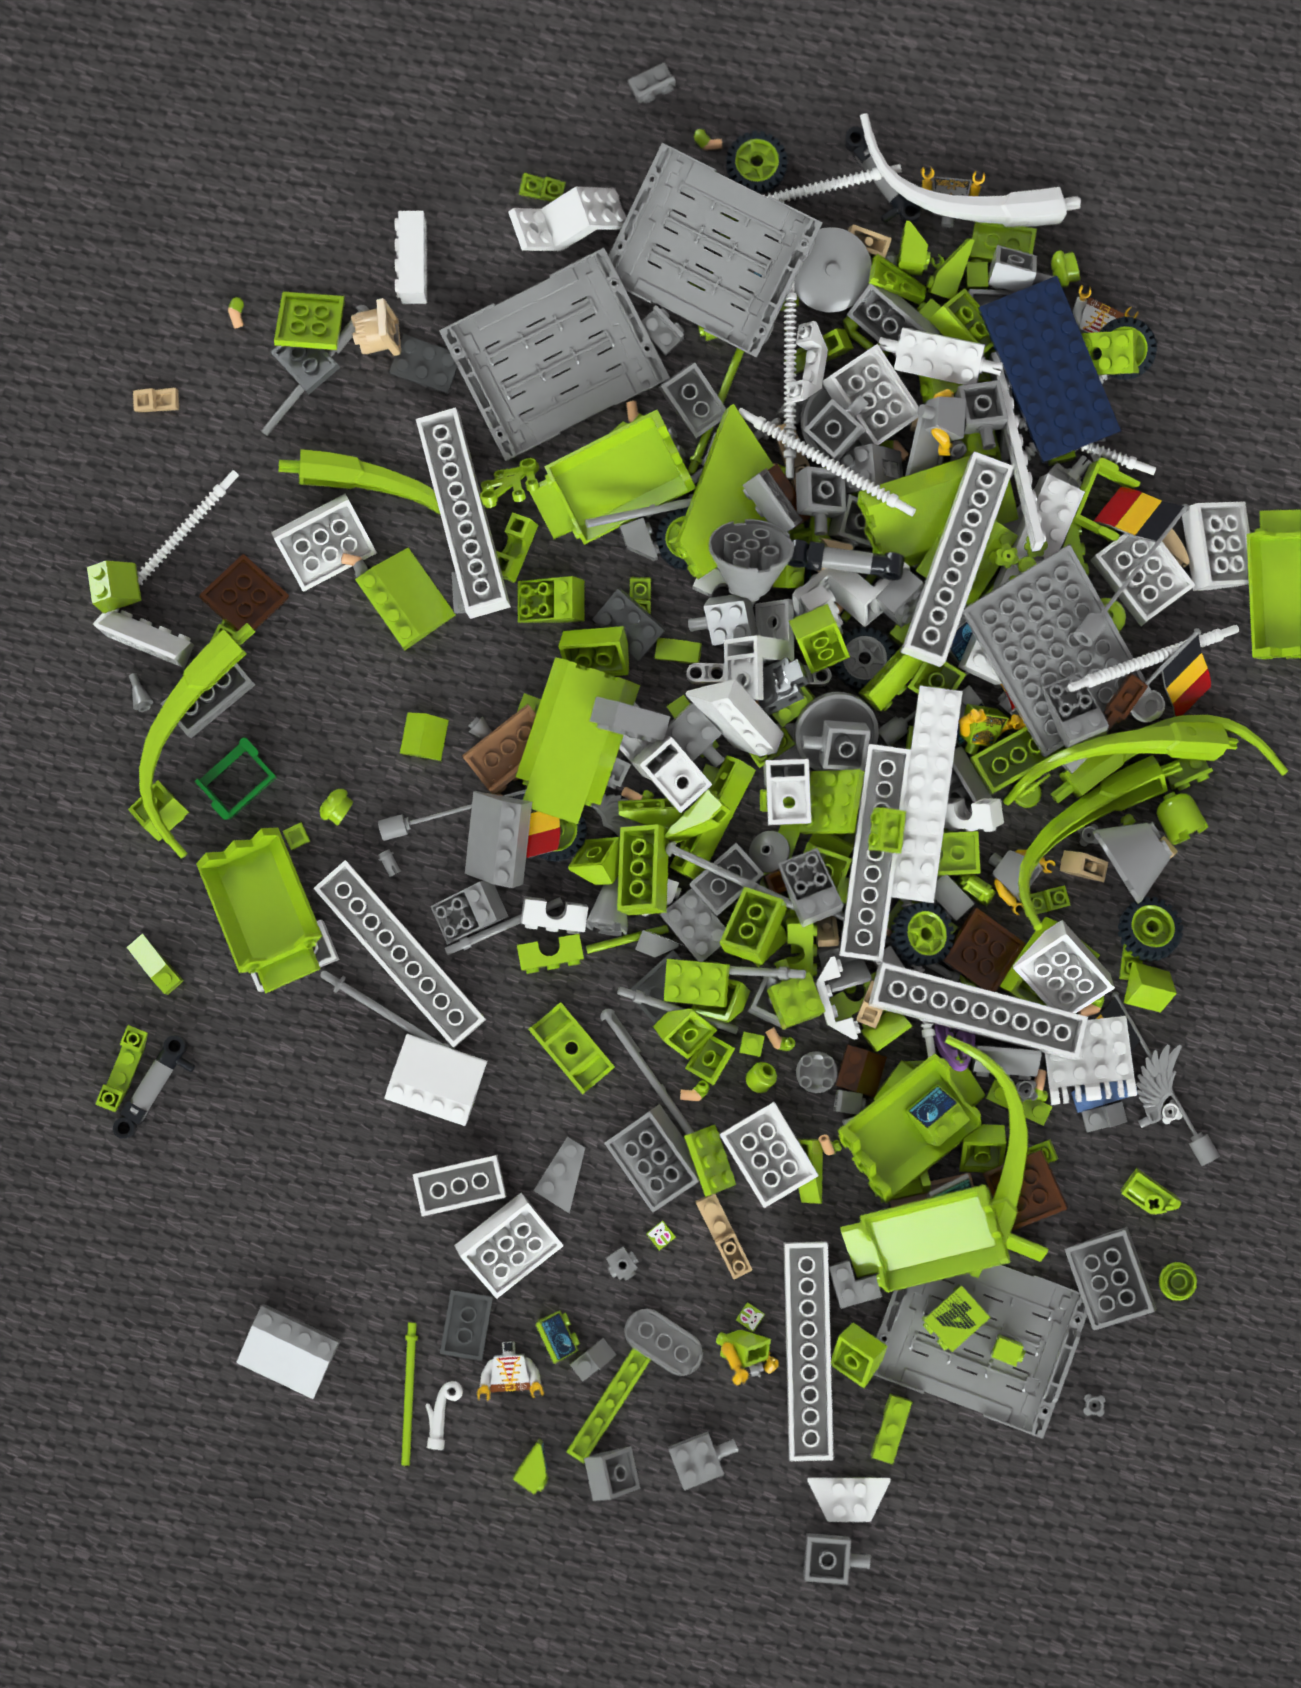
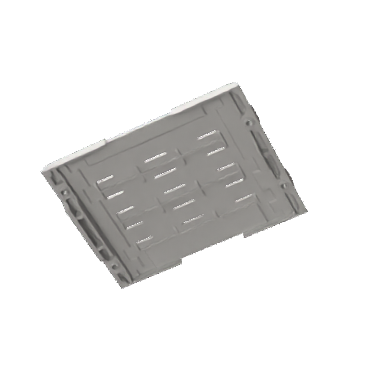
(713, 194)
(553, 300)
(1014, 1316)

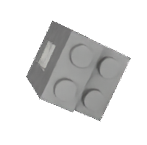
(874, 463)

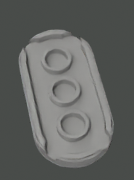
(663, 1342)

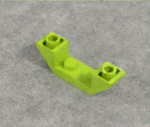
(132, 1049)

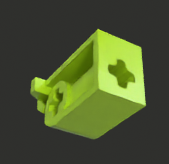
(1142, 1188)

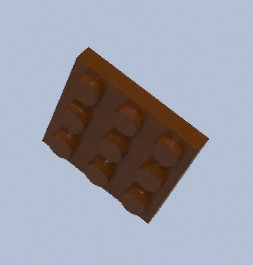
(244, 595)
(983, 951)
(1039, 1192)

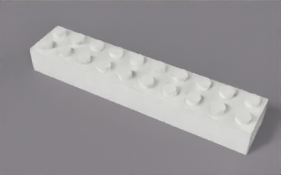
(1057, 506)
(463, 513)
(957, 559)
(927, 793)
(873, 870)
(399, 953)
(978, 1011)
(808, 1351)

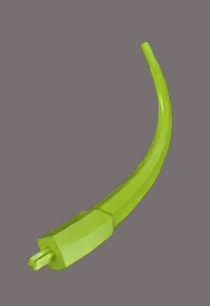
(348, 472)
(198, 677)
(1178, 740)
(1099, 767)
(1116, 792)
(1012, 1176)

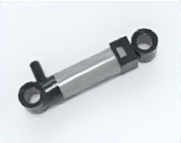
(865, 160)
(818, 556)
(151, 1085)

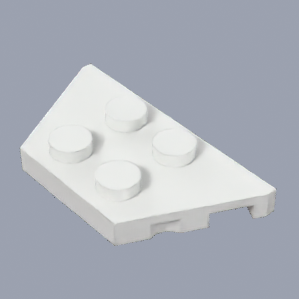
(849, 1497)

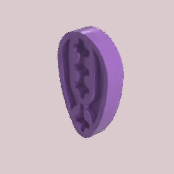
(949, 1052)

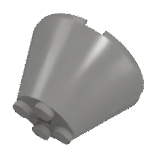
(750, 556)
(1135, 855)

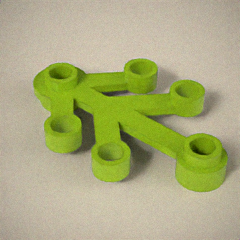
(528, 467)

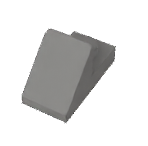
(1104, 1117)
(593, 1359)

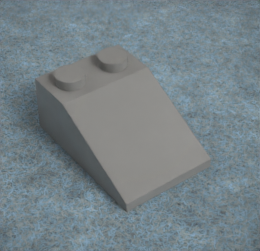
(693, 399)
(720, 892)

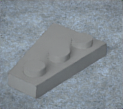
(561, 1176)

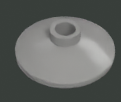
(778, 851)

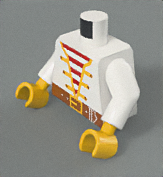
(1094, 315)
(509, 1373)

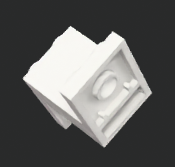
(568, 219)
(850, 592)
(770, 645)
(664, 764)
(788, 778)

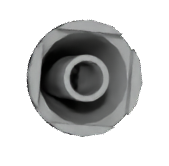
(605, 913)

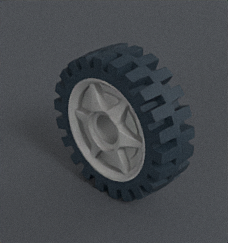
(866, 642)

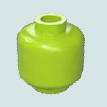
(761, 1077)

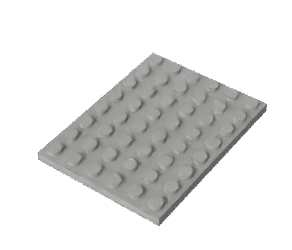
(1031, 641)

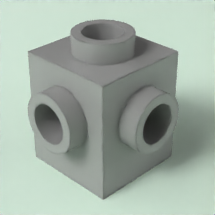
(618, 1256)

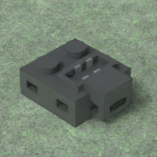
(782, 685)

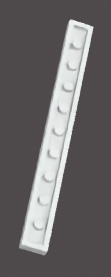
(1019, 461)

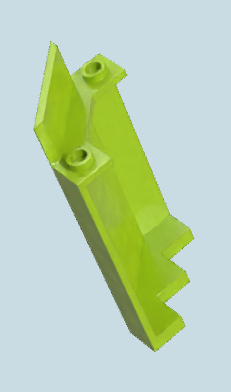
(612, 476)
(932, 496)
(1275, 585)
(566, 753)
(262, 908)
(888, 1142)
(927, 1240)

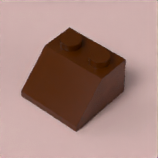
(860, 1071)

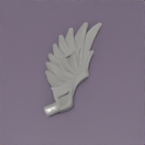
(610, 814)
(1156, 1083)

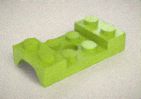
(1116, 349)
(584, 1066)

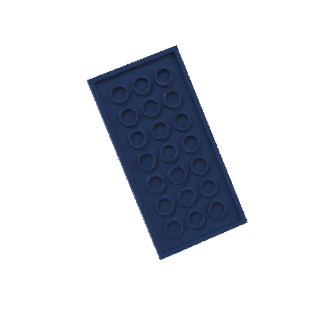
(1049, 369)

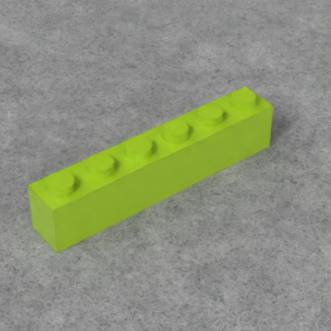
(729, 788)

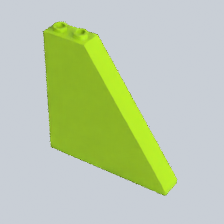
(719, 491)

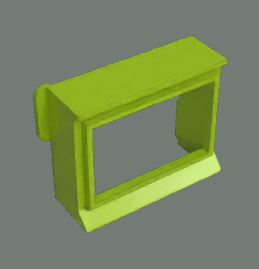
(1110, 471)

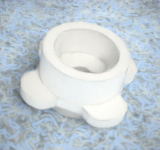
(1167, 1118)

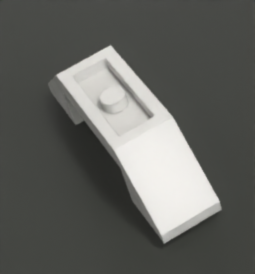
(811, 339)
(847, 1026)

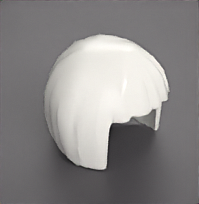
(1149, 707)

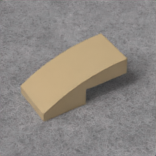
(155, 400)
(867, 1014)

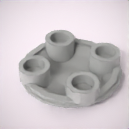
(816, 1072)

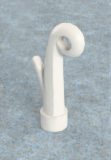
(436, 1417)

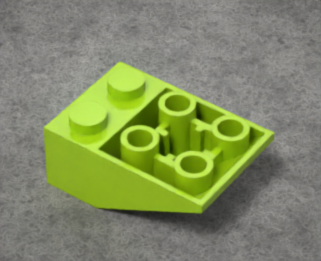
(551, 600)

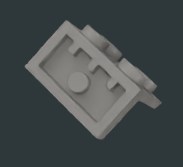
(854, 970)

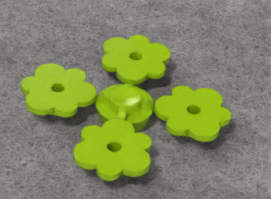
(1024, 563)

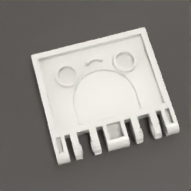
(1102, 1059)

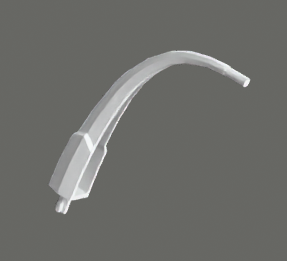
(1013, 210)

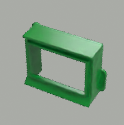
(217, 805)

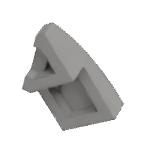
(654, 945)

